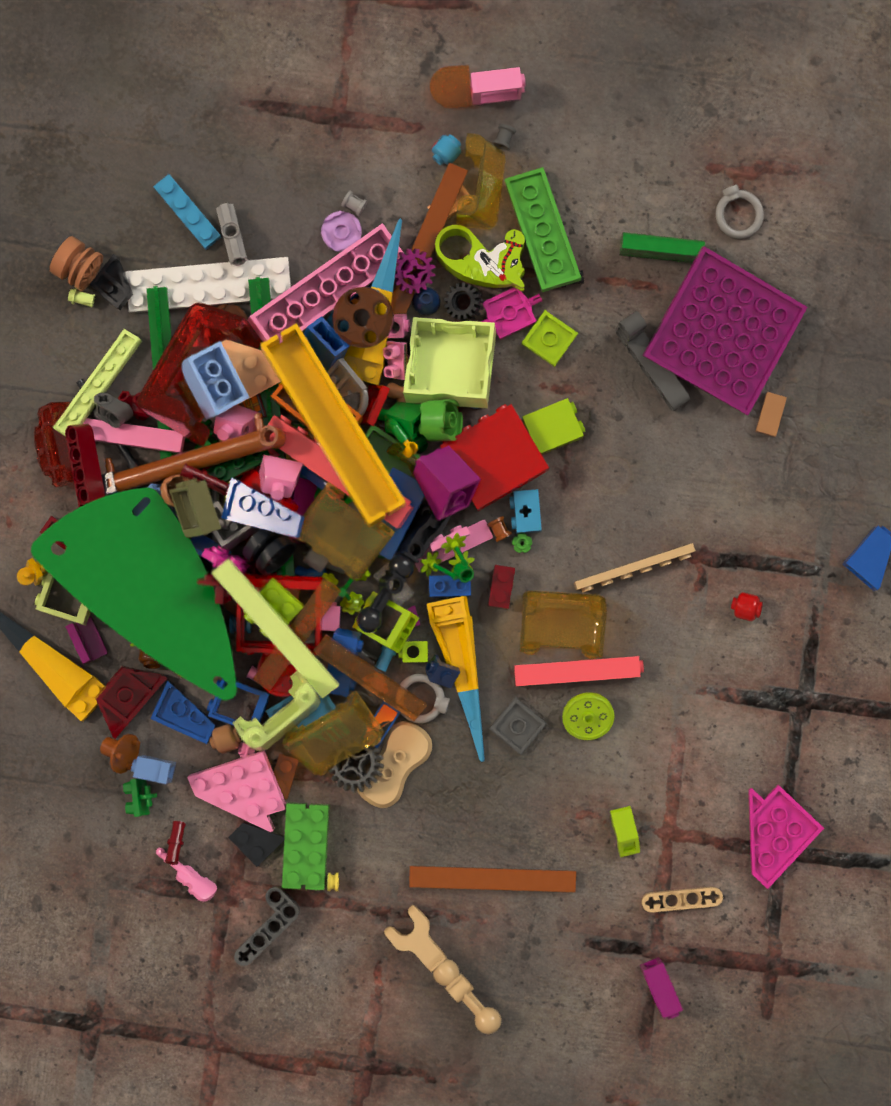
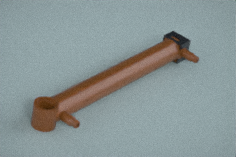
(197, 458)

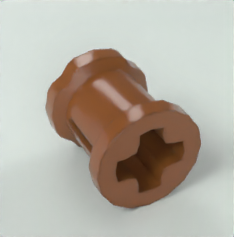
(499, 529)

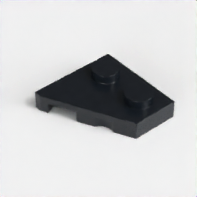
(113, 283)
(255, 842)

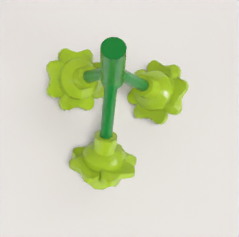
(350, 603)

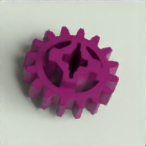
(415, 279)

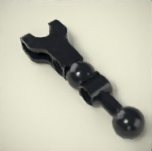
(402, 566)

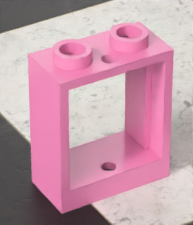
(497, 86)

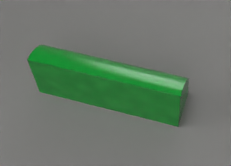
(659, 247)

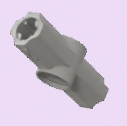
(234, 243)

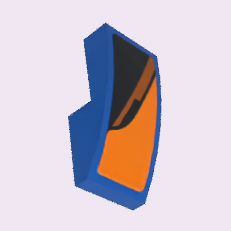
(386, 716)

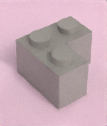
(231, 532)

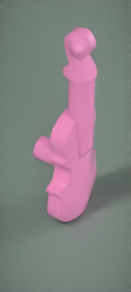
(198, 886)

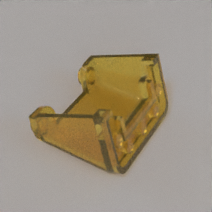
(483, 209)
(563, 622)
(334, 736)

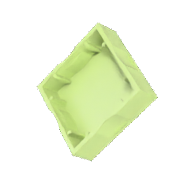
(450, 361)

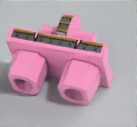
(397, 360)

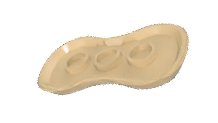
(403, 751)

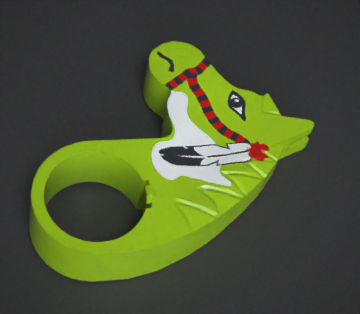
(482, 267)

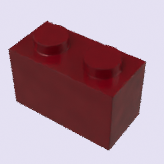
(501, 587)

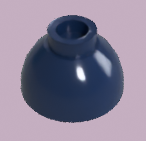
(426, 301)

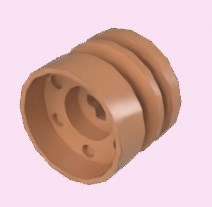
(76, 263)

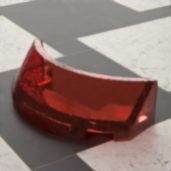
(52, 445)

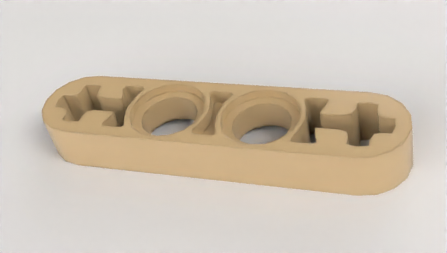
(681, 899)

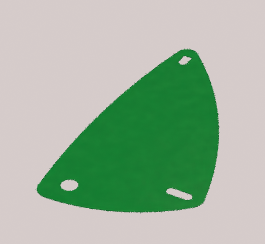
(143, 583)

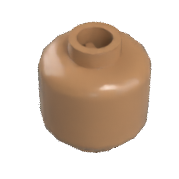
(225, 738)

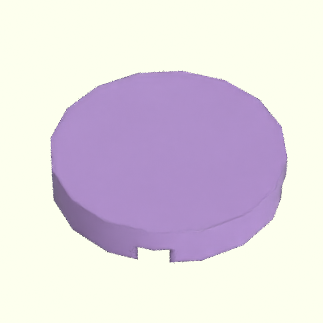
(340, 230)

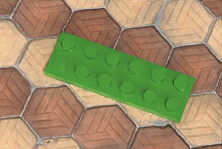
(542, 229)

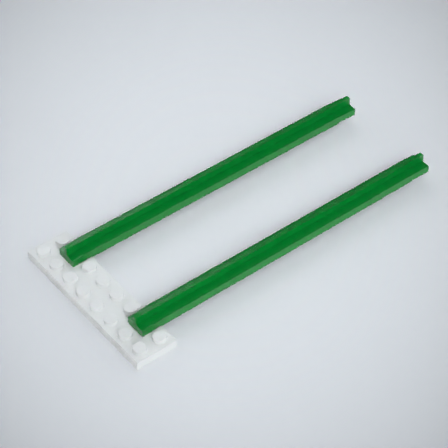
(211, 284)

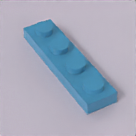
(187, 211)

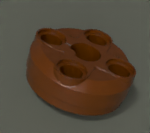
(363, 317)

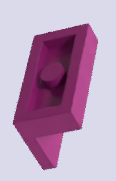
(87, 641)

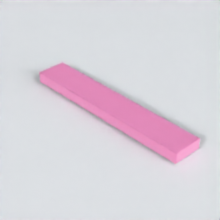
(137, 436)

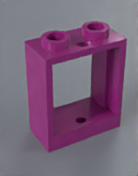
(661, 988)

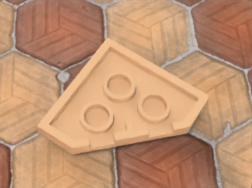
(251, 367)

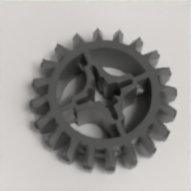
(365, 778)

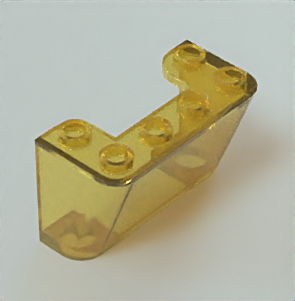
(342, 533)

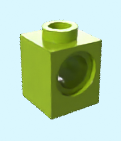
(423, 652)

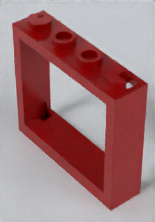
(287, 582)

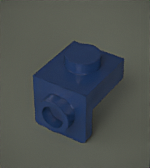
(441, 672)

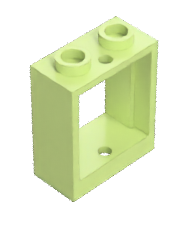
(40, 601)

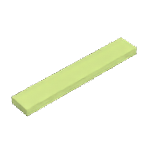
(99, 381)

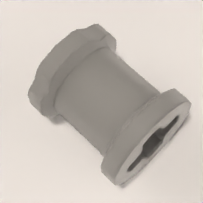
(354, 203)

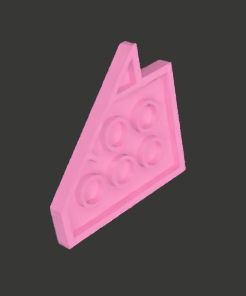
(242, 788)

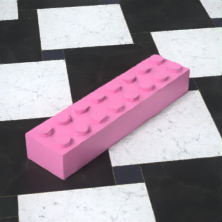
(322, 288)

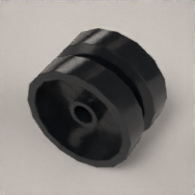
(269, 551)

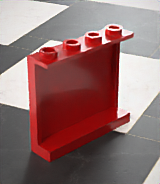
(499, 454)

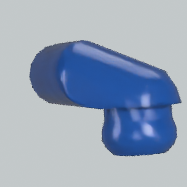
(301, 571)

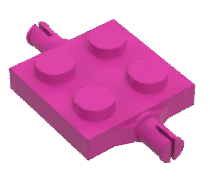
(510, 312)
(219, 555)

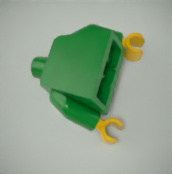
(403, 422)

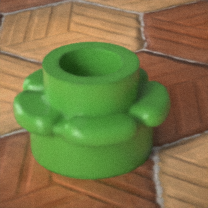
(522, 548)

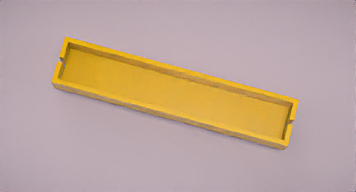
(333, 425)

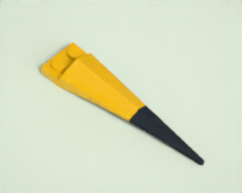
(66, 679)

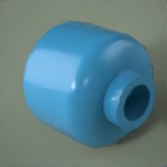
(446, 149)

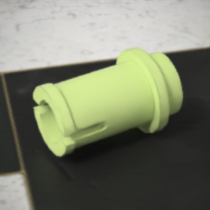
(81, 297)

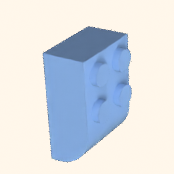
(213, 380)

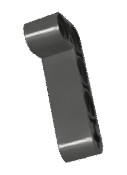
(265, 930)

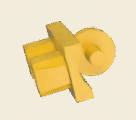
(31, 573)

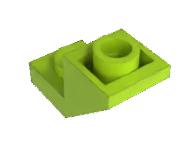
(625, 831)

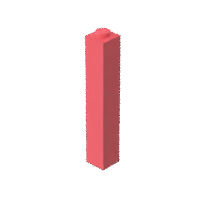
(578, 671)

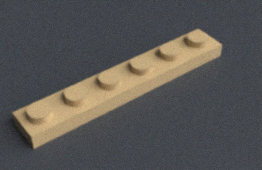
(626, 571)

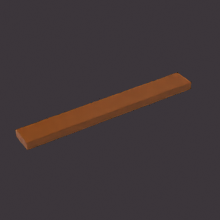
(432, 225)
(492, 878)

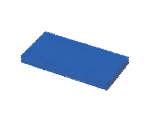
(410, 489)

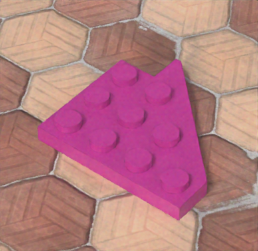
(777, 833)

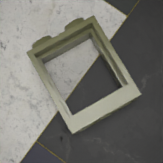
(194, 508)

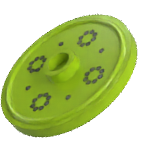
(588, 716)

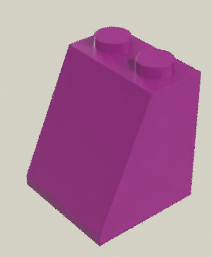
(445, 481)

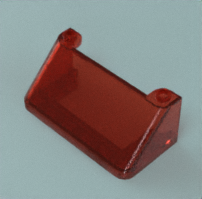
(198, 330)

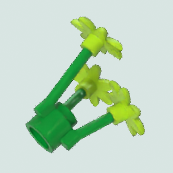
(461, 570)

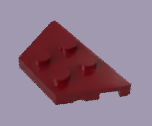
(126, 696)

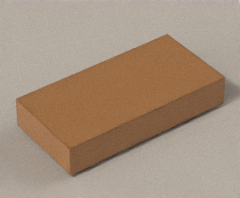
(771, 414)

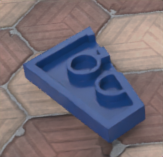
(182, 715)

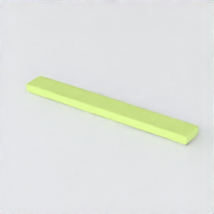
(275, 628)

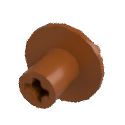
(121, 752)

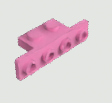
(475, 535)

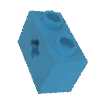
(530, 500)

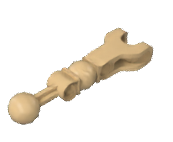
(444, 970)

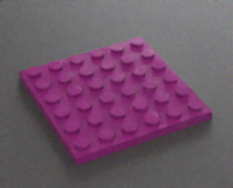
(724, 331)

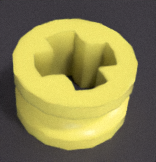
(333, 882)

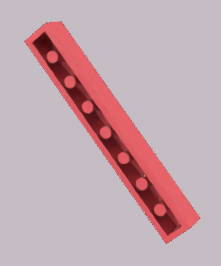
(309, 453)

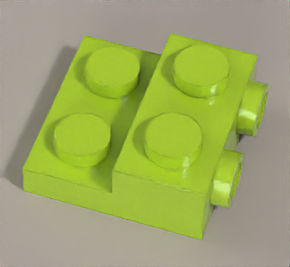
(280, 600)

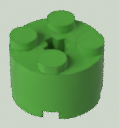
(440, 420)

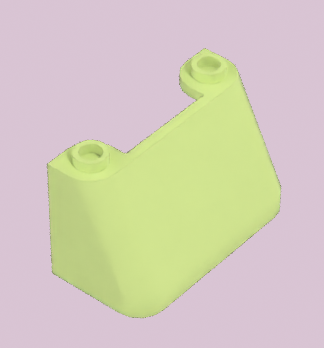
(264, 736)

